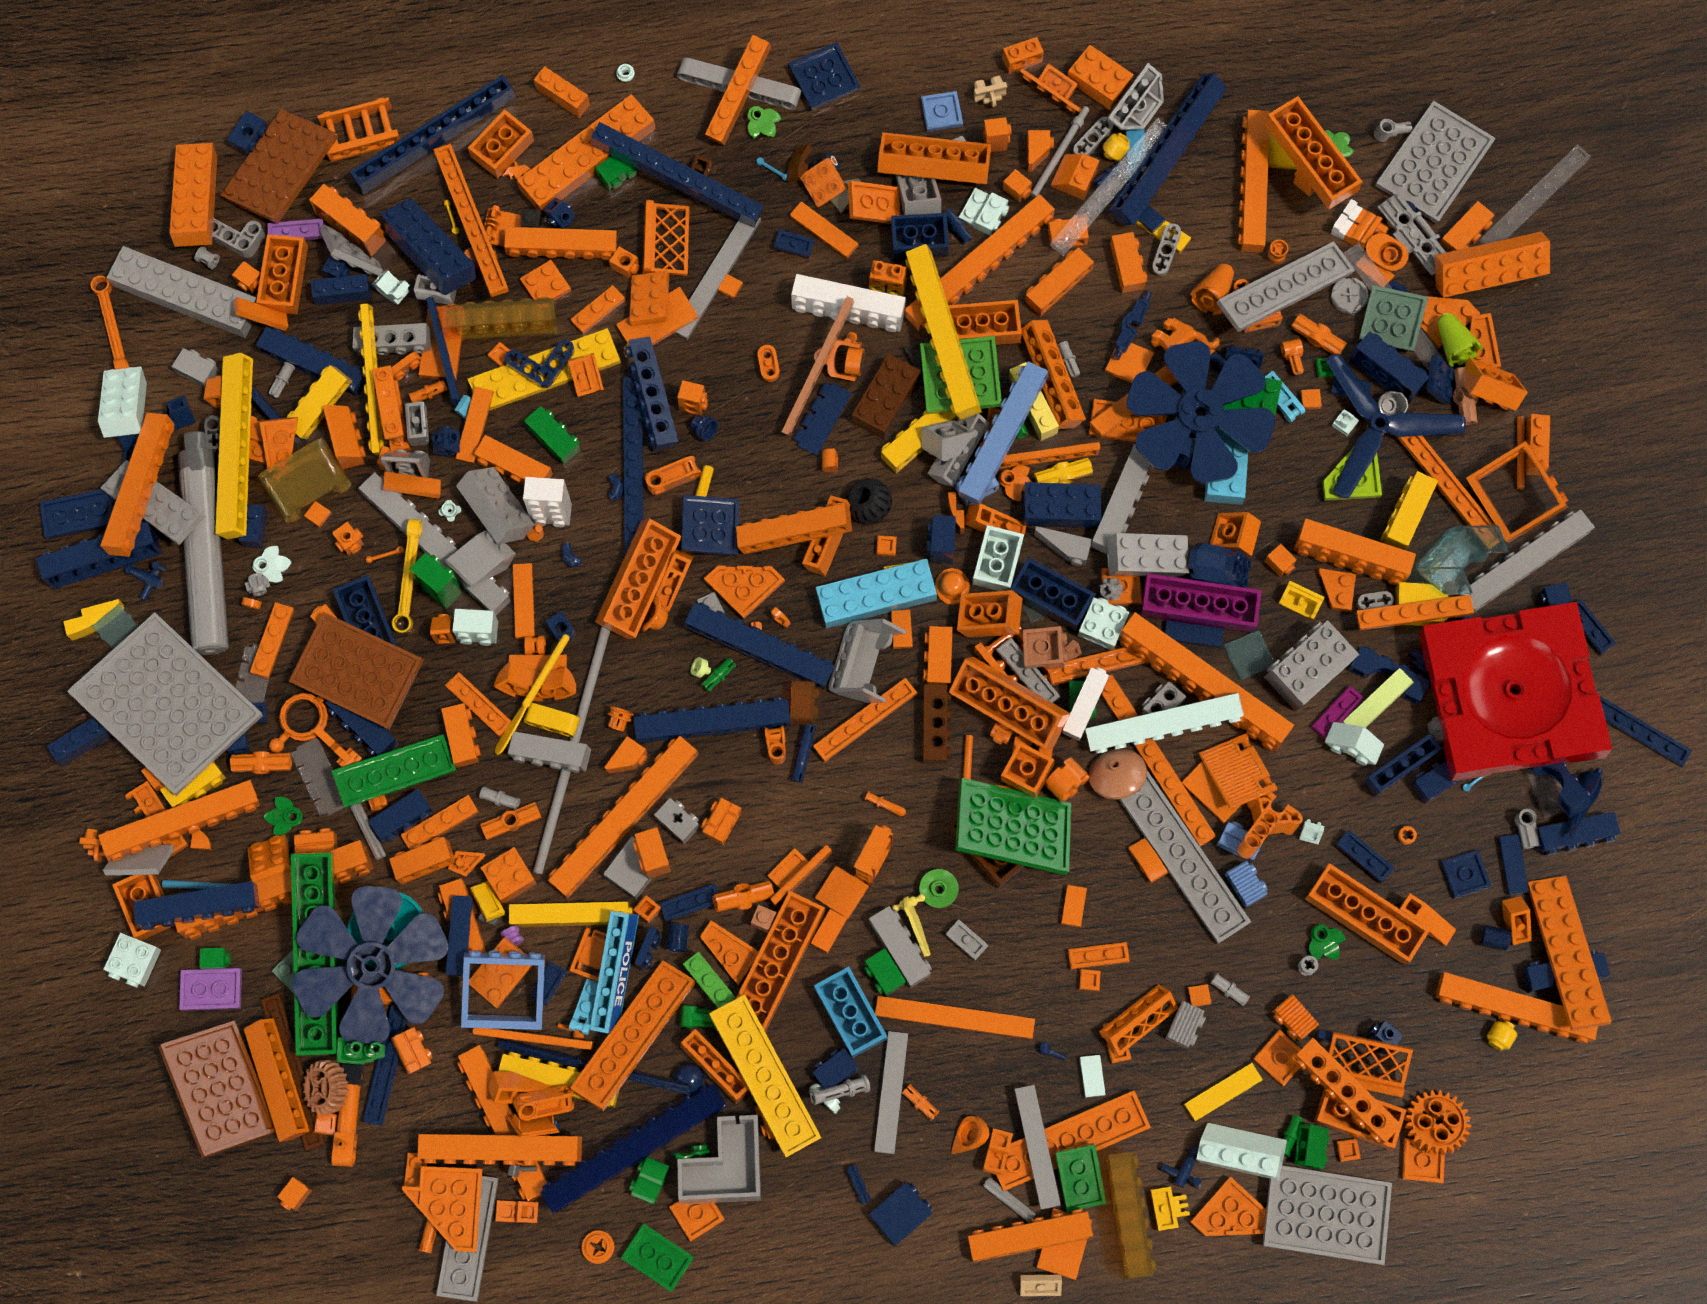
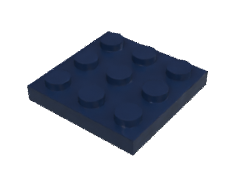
(824, 76)
(709, 525)

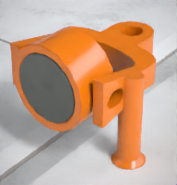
(854, 358)

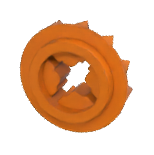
(600, 1256)

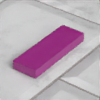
(1337, 711)

